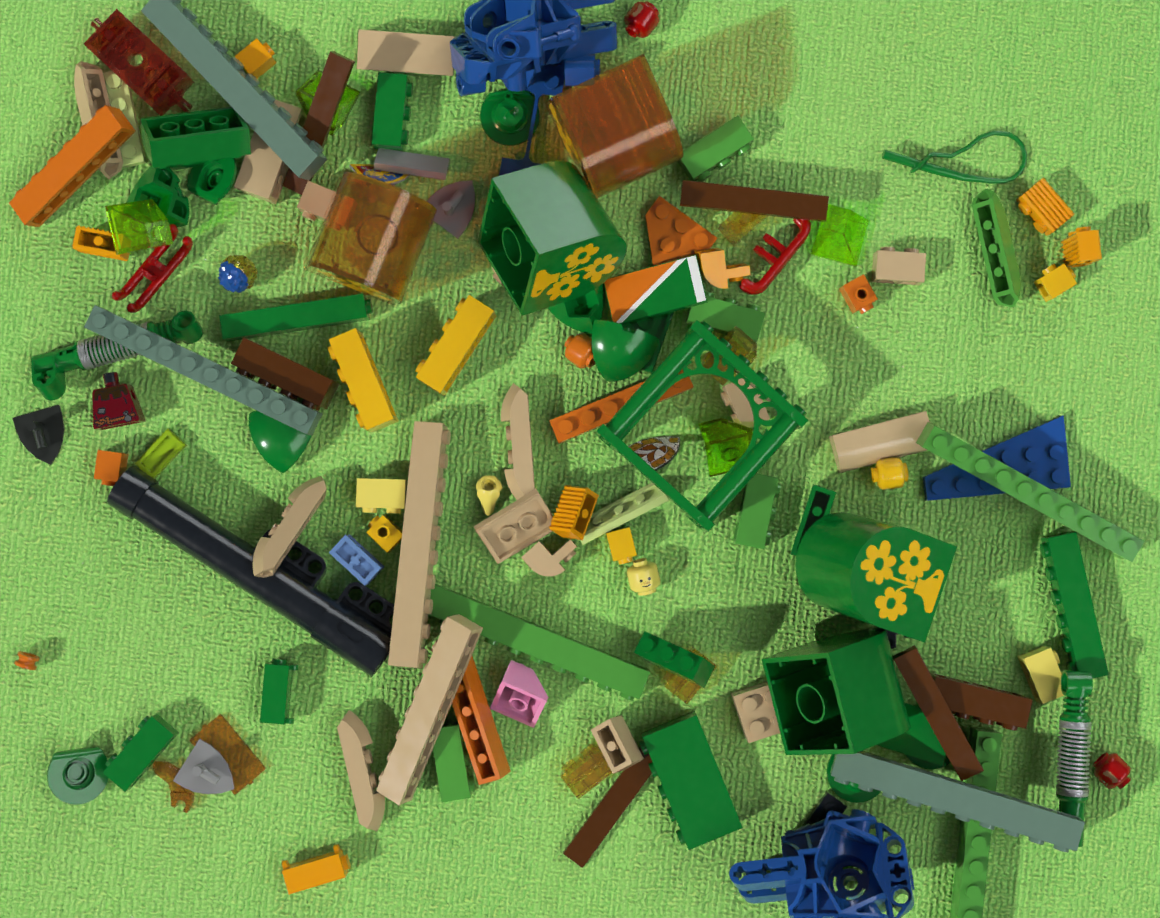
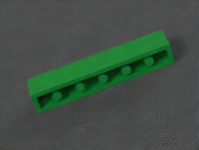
(1073, 604)

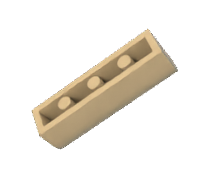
(404, 52)
(263, 170)
(878, 441)

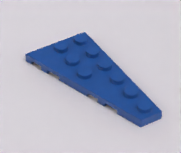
(1035, 453)

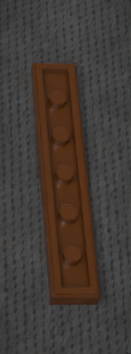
(323, 109)
(754, 201)
(938, 713)
(608, 811)

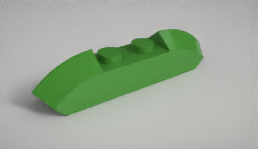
(997, 248)

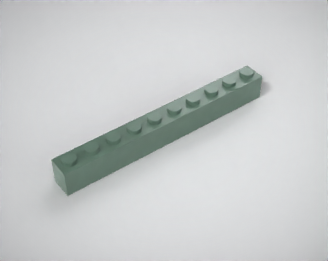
(236, 86)
(203, 370)
(960, 799)

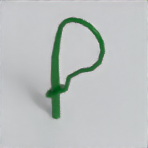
(923, 165)

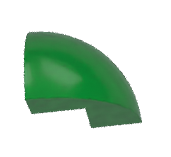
(164, 189)
(581, 311)
(620, 350)
(277, 441)

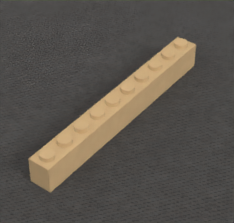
(418, 545)

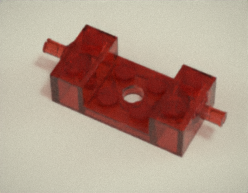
(156, 79)

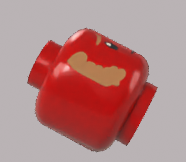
(641, 19)
(1112, 771)

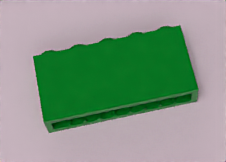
(690, 781)

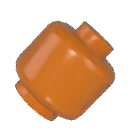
(579, 350)

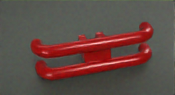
(779, 263)
(154, 271)

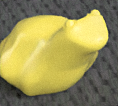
(488, 492)

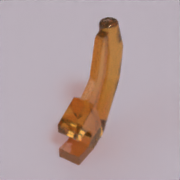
(168, 772)

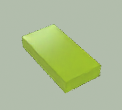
(161, 453)

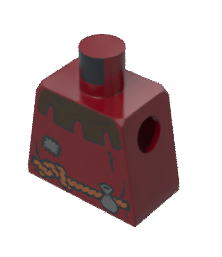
(115, 404)

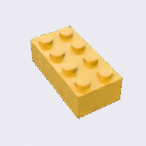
(456, 345)
(363, 380)

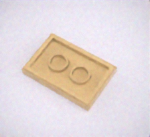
(515, 526)

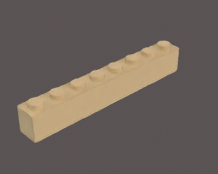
(429, 708)

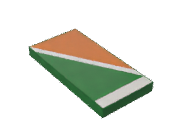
(655, 290)

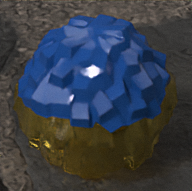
(237, 273)

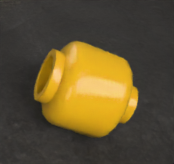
(890, 473)

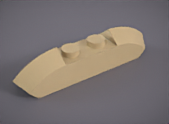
(91, 96)
(516, 411)
(272, 551)
(353, 740)

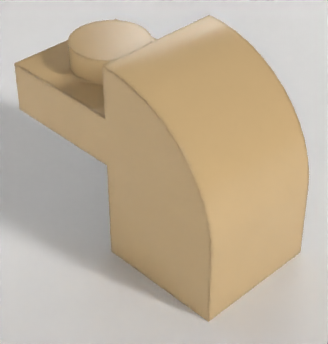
(545, 563)

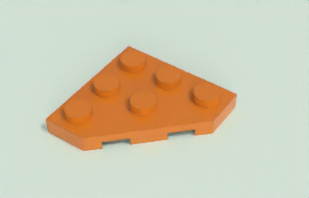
(674, 234)

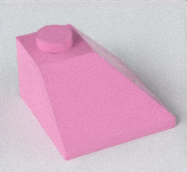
(520, 695)

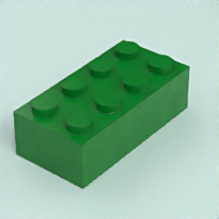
(195, 137)

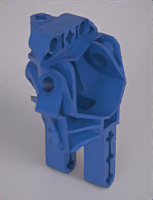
(519, 36)
(817, 855)

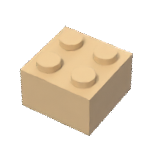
(756, 712)

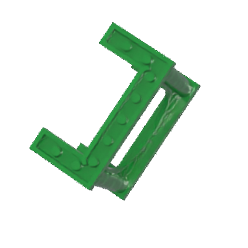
(696, 341)

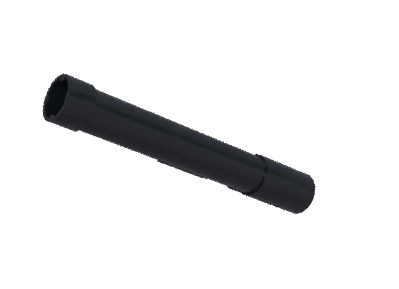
(338, 624)

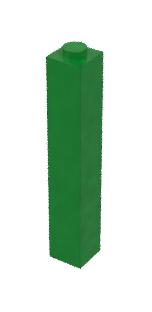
(295, 317)

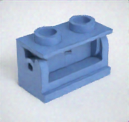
(356, 559)

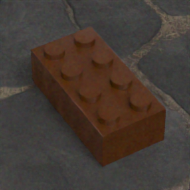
(280, 371)
(984, 703)

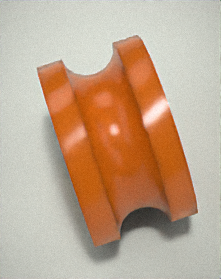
(27, 660)

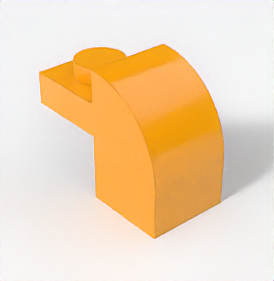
(716, 272)

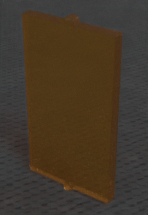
(240, 758)

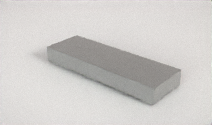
(411, 163)

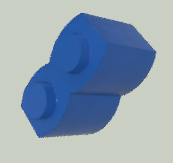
(581, 69)

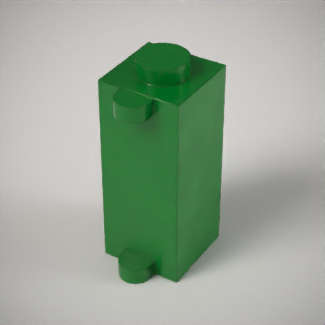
(277, 692)

